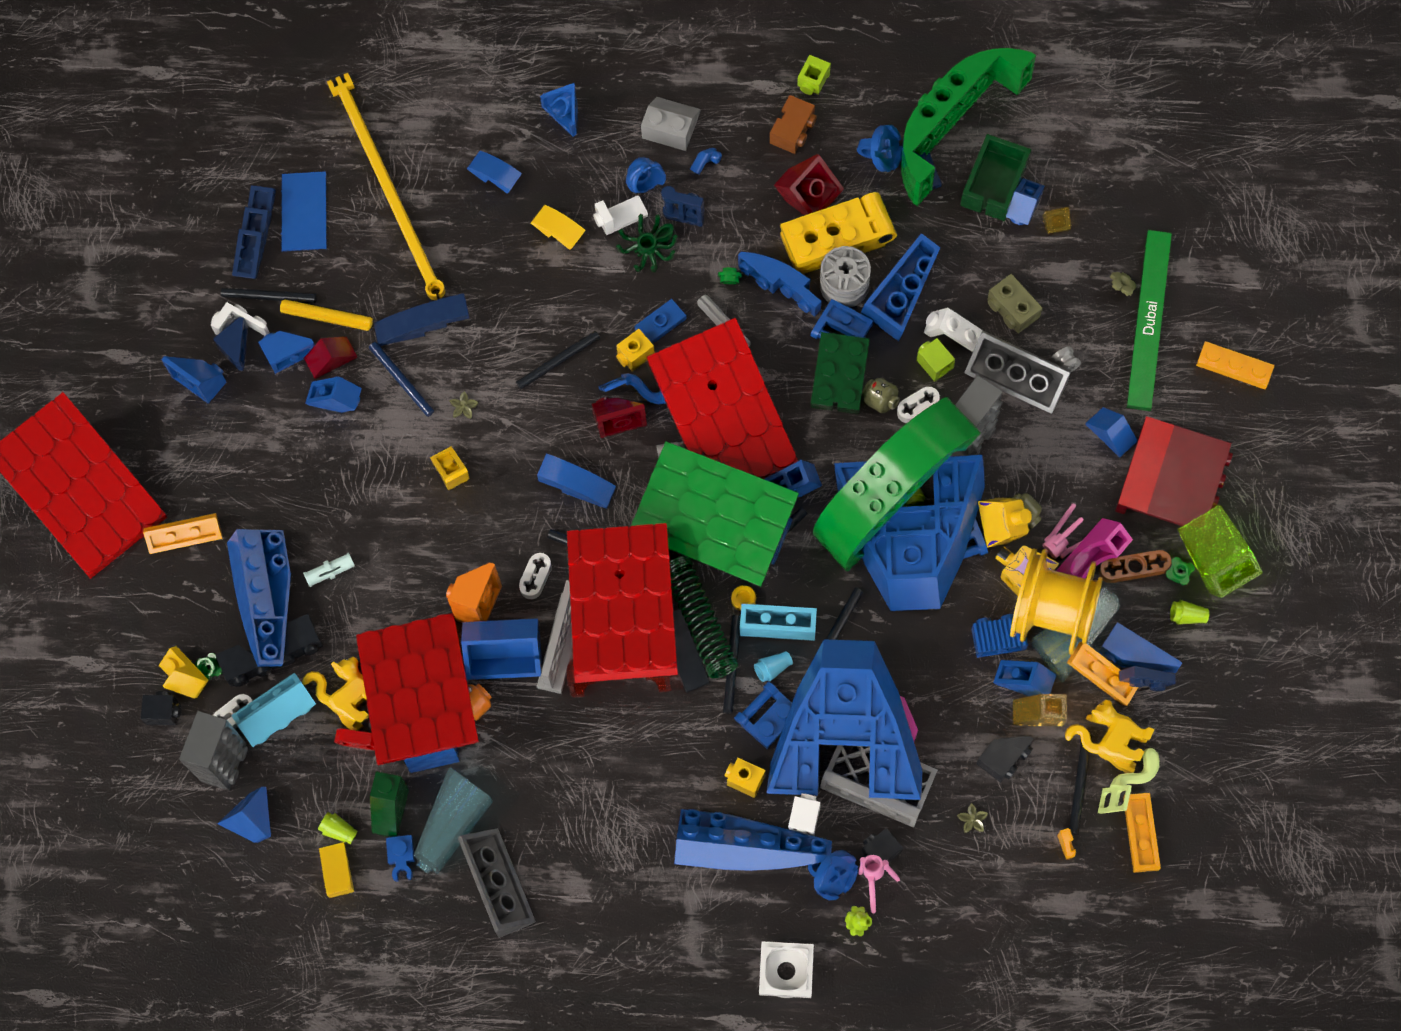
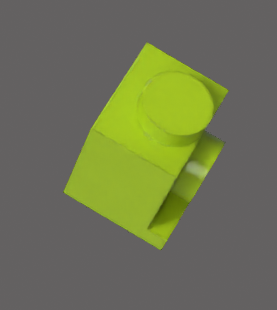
(813, 75)

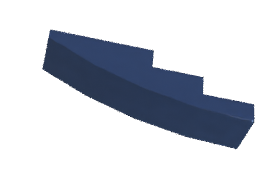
(254, 232)
(421, 319)

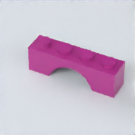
(1104, 542)

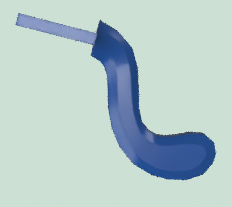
(638, 384)

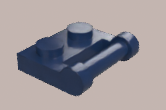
(689, 205)

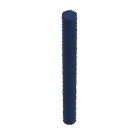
(401, 379)

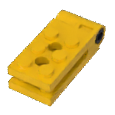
(853, 223)

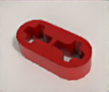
(354, 739)

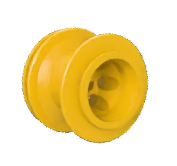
(1055, 601)

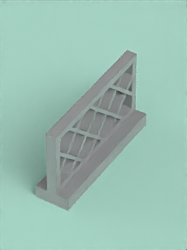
(558, 648)
(859, 793)

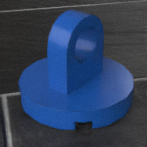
(882, 148)
(834, 874)

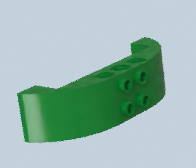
(947, 104)
(891, 479)

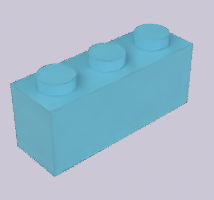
(778, 622)
(273, 710)

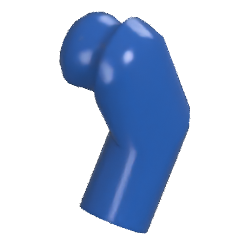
(704, 157)

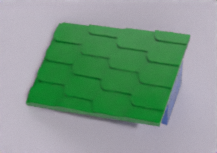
(717, 512)

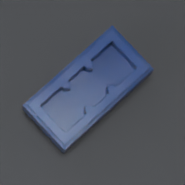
(661, 321)

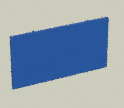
(304, 211)

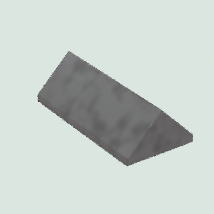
(1018, 372)
(497, 881)

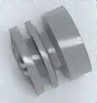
(845, 288)

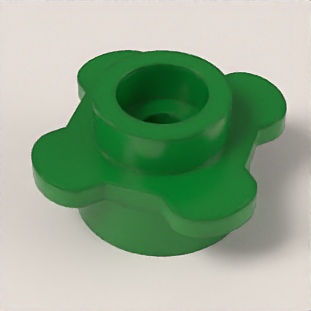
(1174, 575)
(202, 665)

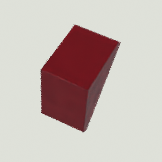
(329, 355)

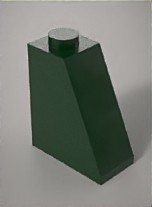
(387, 803)

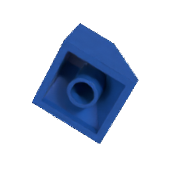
(196, 376)

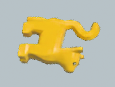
(347, 698)
(1114, 743)

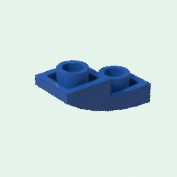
(493, 169)

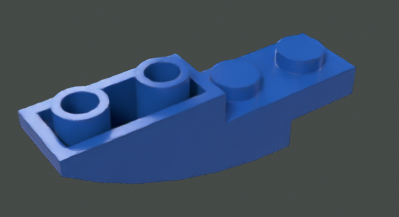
(775, 274)

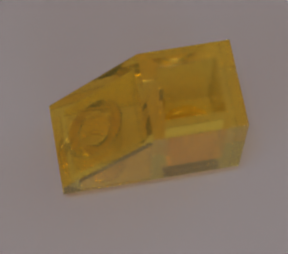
(1040, 710)

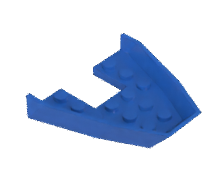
(924, 546)
(850, 703)

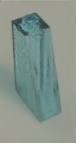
(1054, 646)
(453, 814)

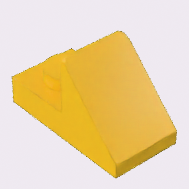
(450, 468)
(182, 673)

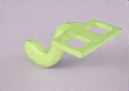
(1119, 783)

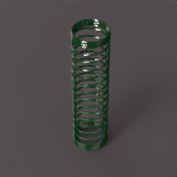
(712, 671)

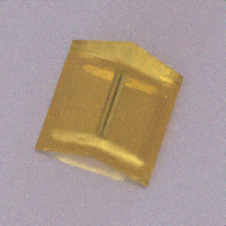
(1057, 220)

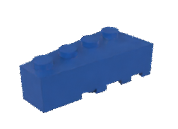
(898, 293)

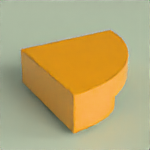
(1065, 838)

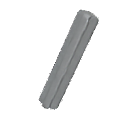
(714, 312)

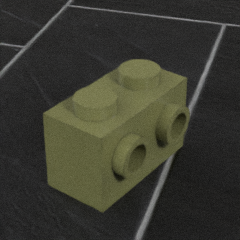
(1014, 304)

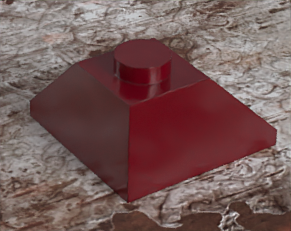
(809, 186)
(618, 415)

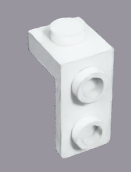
(619, 215)
(230, 313)
(954, 326)

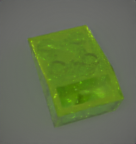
(1219, 552)

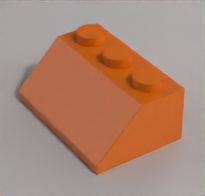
(474, 594)

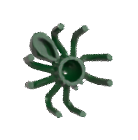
(648, 243)

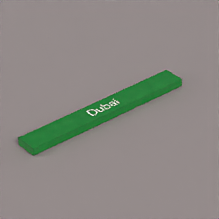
(1149, 320)

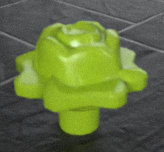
(857, 921)

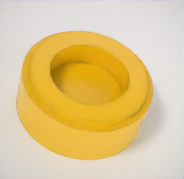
(743, 595)

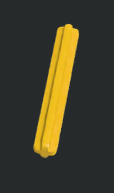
(326, 315)

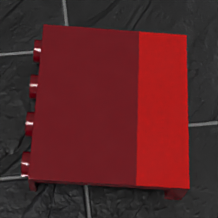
(1174, 473)

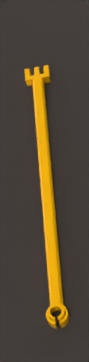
(413, 242)

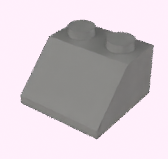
(669, 123)

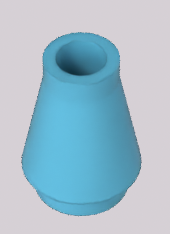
(772, 666)

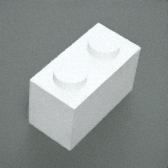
(804, 814)

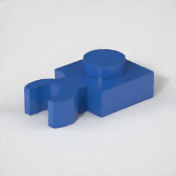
(400, 852)

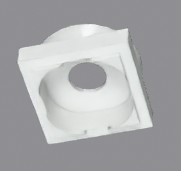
(799, 956)

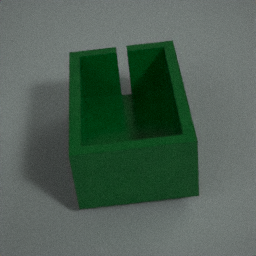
(995, 177)
(840, 372)

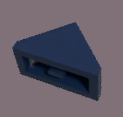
(233, 342)

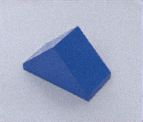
(1112, 430)

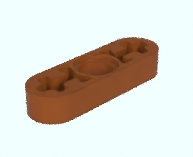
(1154, 569)

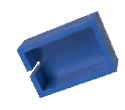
(501, 649)

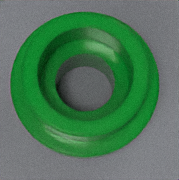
(729, 276)

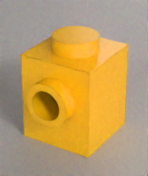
(634, 350)
(745, 777)

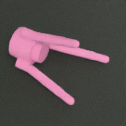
(1057, 543)
(873, 870)

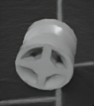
(1066, 359)

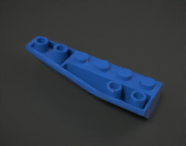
(262, 590)
(743, 844)

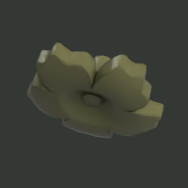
(1123, 282)

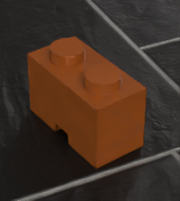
(791, 130)

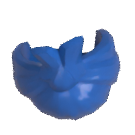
(644, 175)

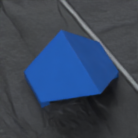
(562, 106)
(250, 817)

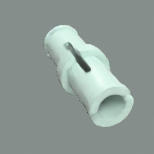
(329, 569)

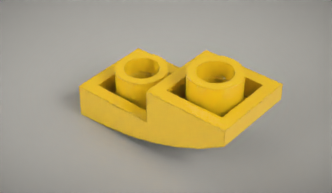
(558, 225)

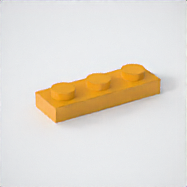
(1235, 365)
(182, 533)
(1101, 673)
(1142, 833)

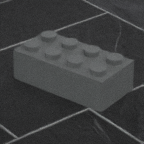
(981, 407)
(213, 751)

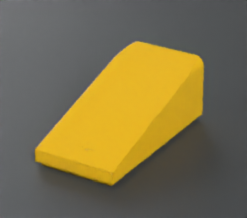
(336, 870)

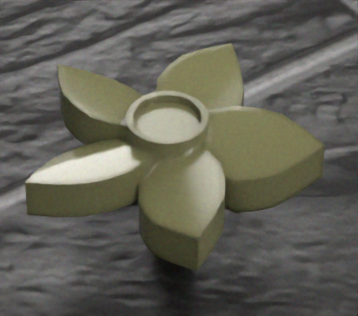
(463, 406)
(973, 819)

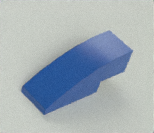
(575, 481)

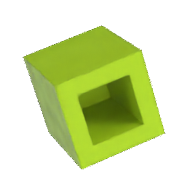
(935, 359)

